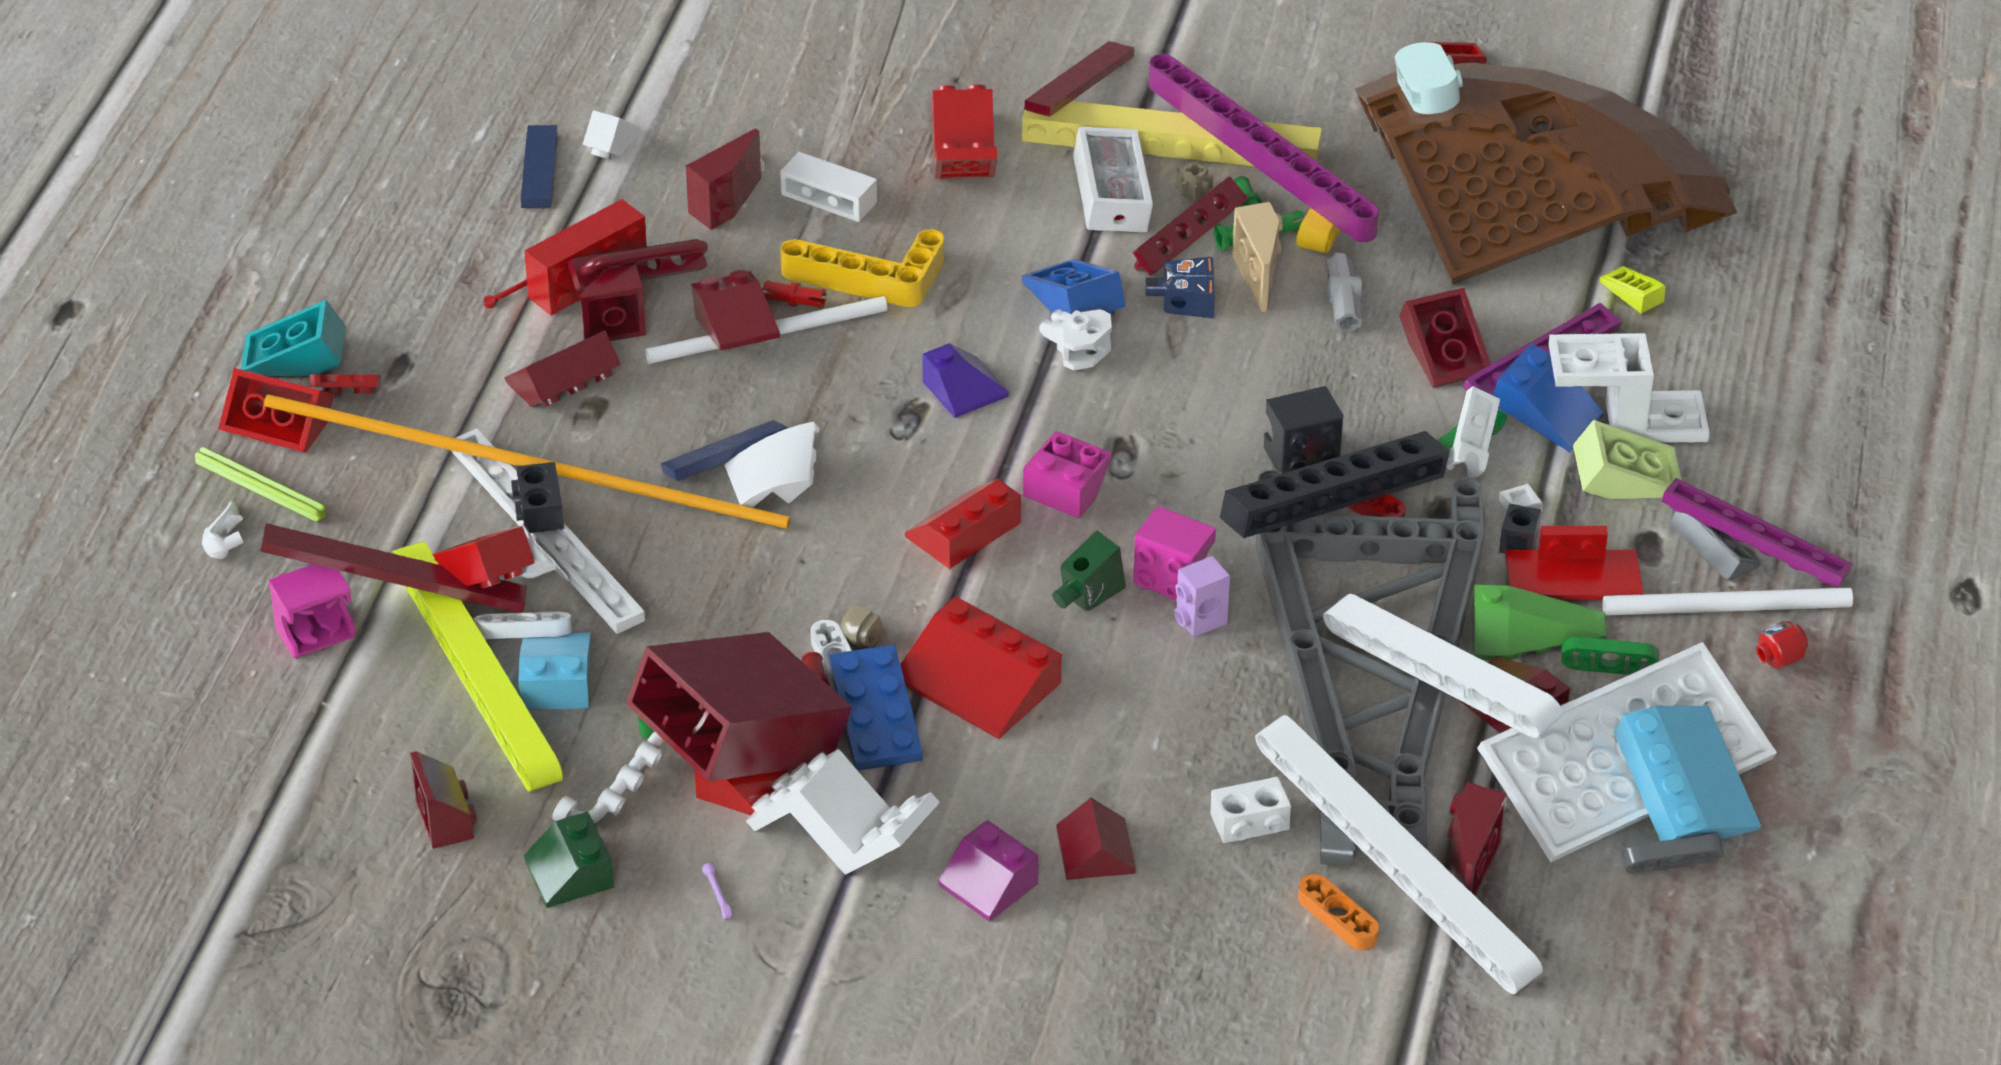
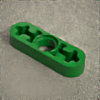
(1586, 646)

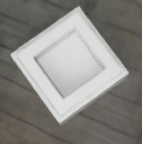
(1522, 496)

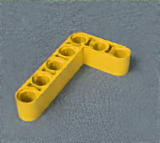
(866, 275)

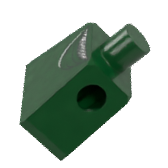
(1091, 574)

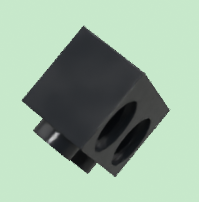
(539, 497)

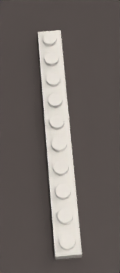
(570, 554)

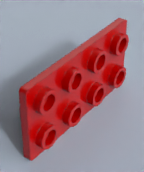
(1574, 565)

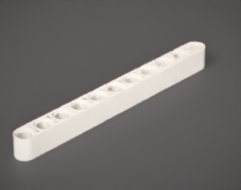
(1399, 855)

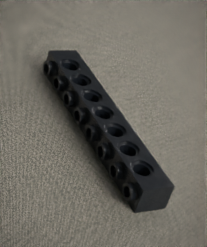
(1334, 484)

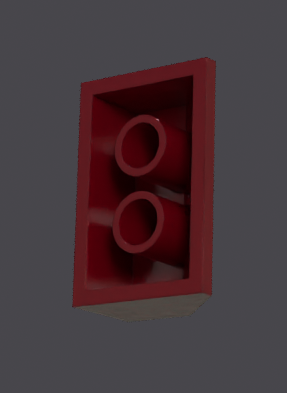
(565, 371)

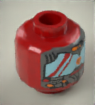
(1782, 644)

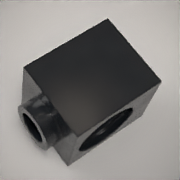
(1519, 528)

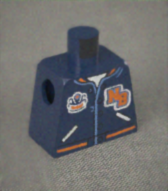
(1186, 287)

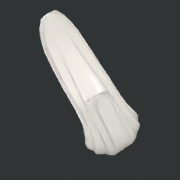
(217, 537)

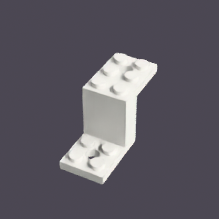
(1626, 369)
(841, 811)

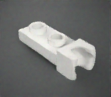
(1474, 432)

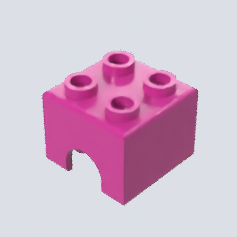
(1165, 545)
(311, 609)

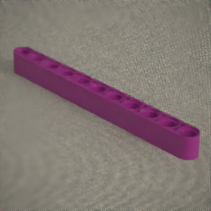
(1264, 148)

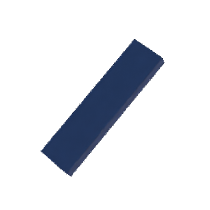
(539, 166)
(718, 452)

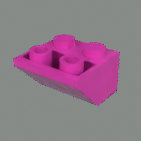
(1065, 474)

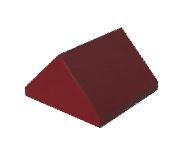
(1094, 842)

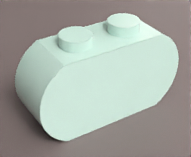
(1428, 78)

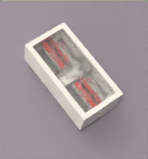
(1112, 179)

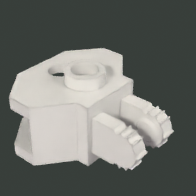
(1078, 334)

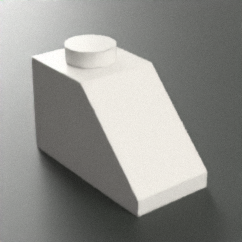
(609, 135)

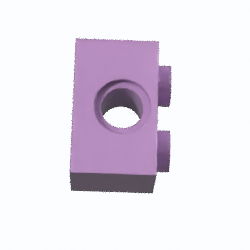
(1202, 596)

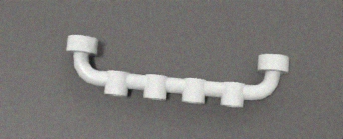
(628, 777)

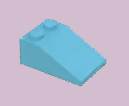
(555, 672)

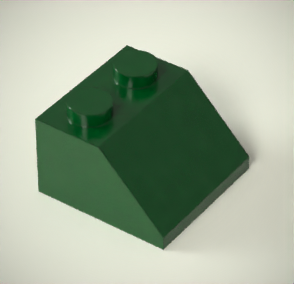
(570, 861)

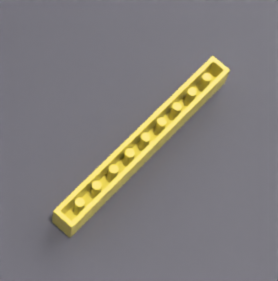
(1158, 131)

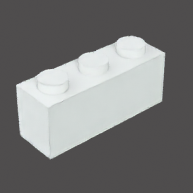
(828, 186)

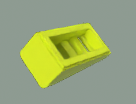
(1639, 292)

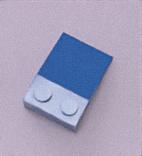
(1077, 287)
(1531, 396)

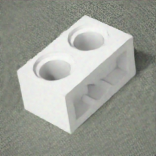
(1250, 809)

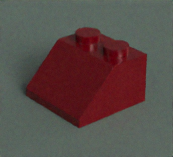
(614, 304)
(441, 801)

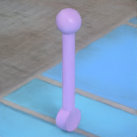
(709, 871)

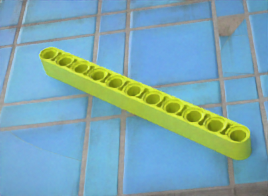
(486, 682)

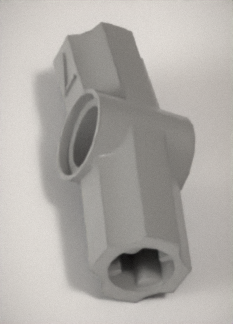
(1344, 292)

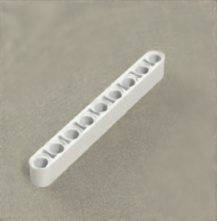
(1443, 665)

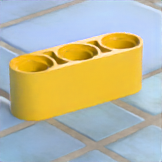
(1316, 233)

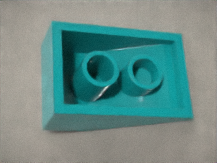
(297, 344)

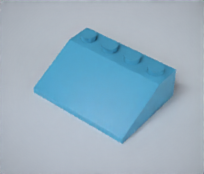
(1685, 773)

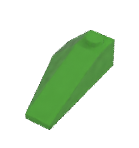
(1521, 621)

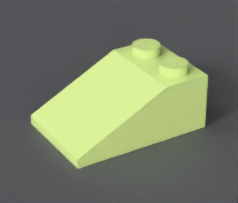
(1623, 463)

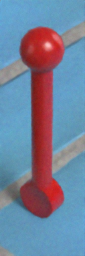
(490, 301)

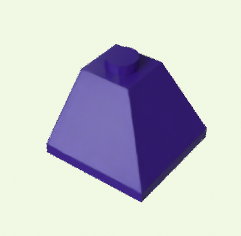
(960, 380)

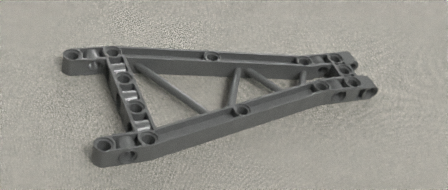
(1396, 540)

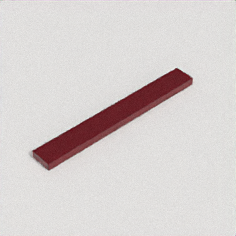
(387, 567)

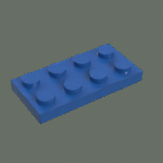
(881, 718)

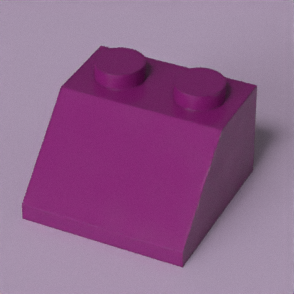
(990, 870)

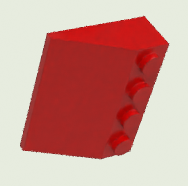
(980, 667)

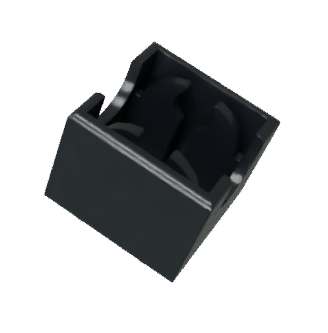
(1304, 429)

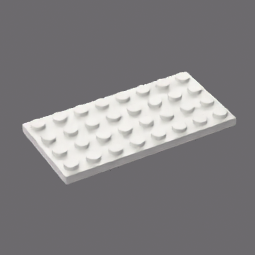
(1574, 776)

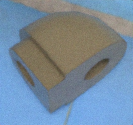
(862, 627)

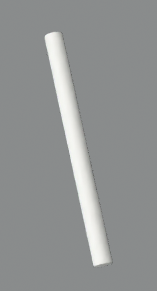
(1727, 601)

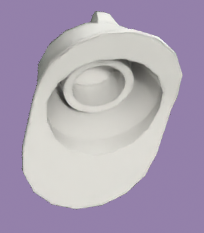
(542, 560)

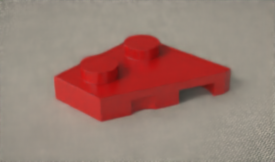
(333, 383)

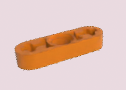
(1340, 925)

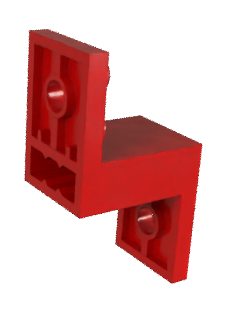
(963, 132)

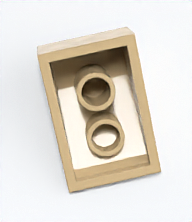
(1257, 248)

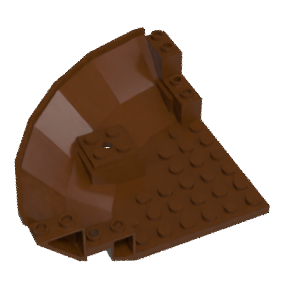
(1507, 190)

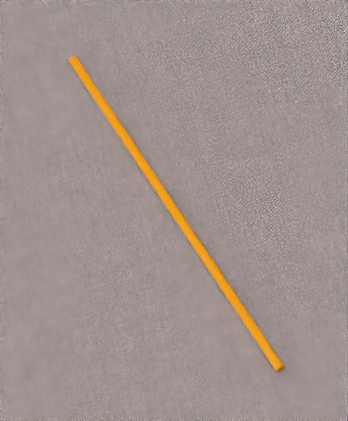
(521, 459)

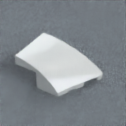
(775, 465)

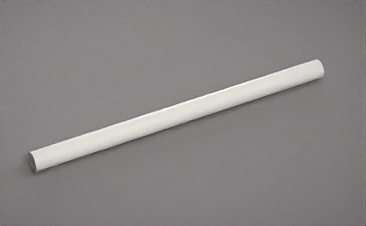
(785, 326)

